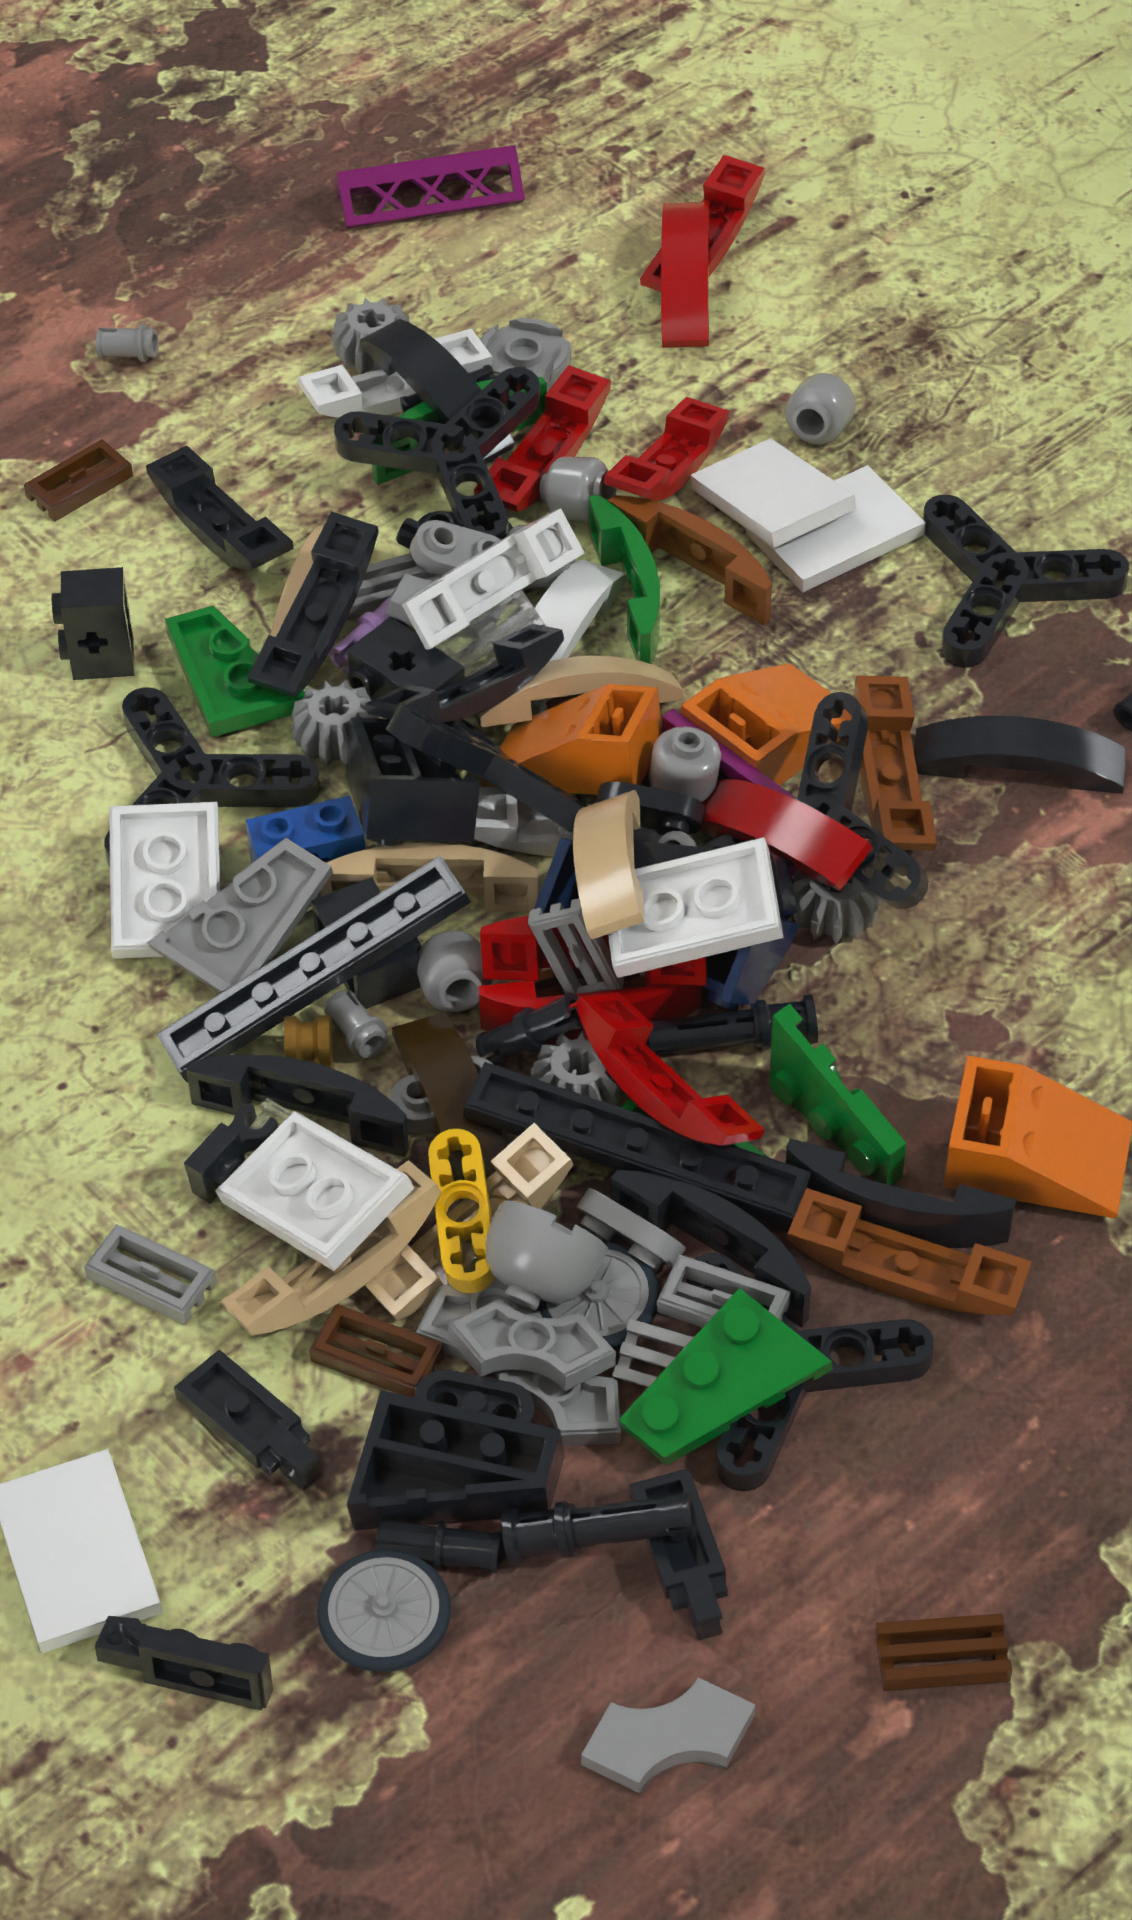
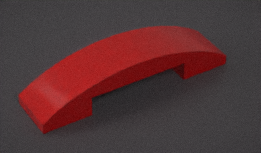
(730, 194)
(685, 274)
(559, 432)
(679, 452)
(791, 829)
(513, 953)
(653, 1001)
(619, 1040)

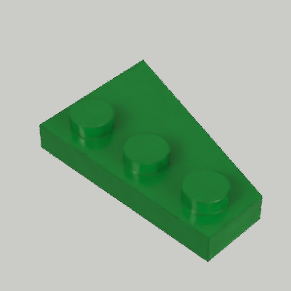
(216, 666)
(814, 1087)
(720, 1376)

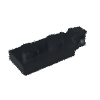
(249, 1419)
(687, 1564)
(188, 1663)

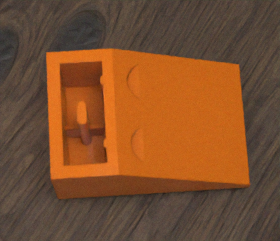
(762, 717)
(590, 739)
(1036, 1140)

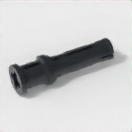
(730, 1028)
(570, 1528)

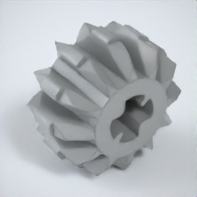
(358, 323)
(324, 719)
(834, 910)
(577, 1069)

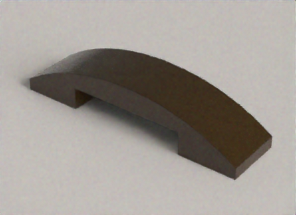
(445, 1077)

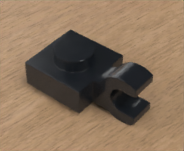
(225, 1151)

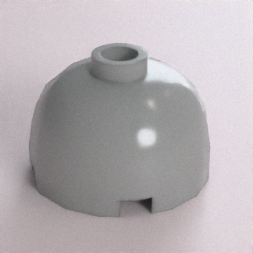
(540, 1256)

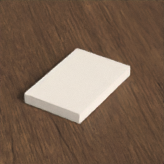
(773, 492)
(874, 528)
(159, 870)
(700, 908)
(314, 1190)
(75, 1550)

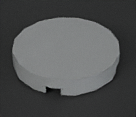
(528, 345)

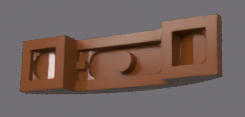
(705, 549)
(889, 764)
(905, 1265)

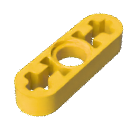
(473, 1188)

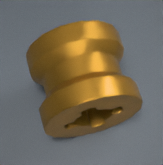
(309, 1039)

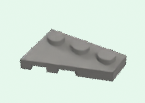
(247, 919)

